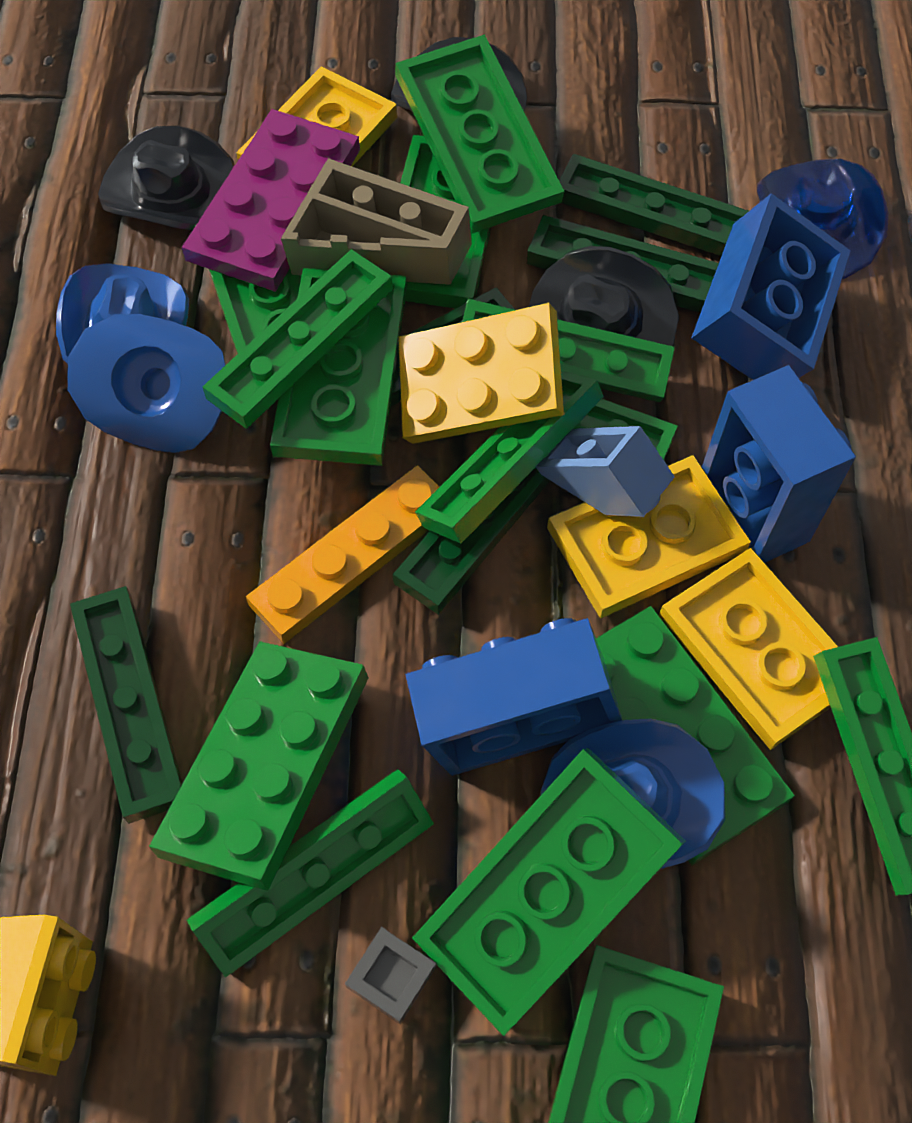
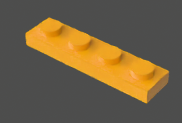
(343, 557)

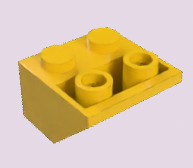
(40, 981)

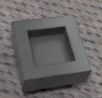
(390, 975)

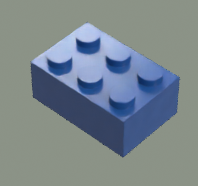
(772, 292)
(776, 461)
(512, 696)

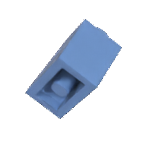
(609, 469)

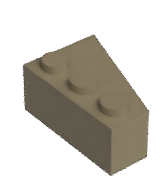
(380, 220)

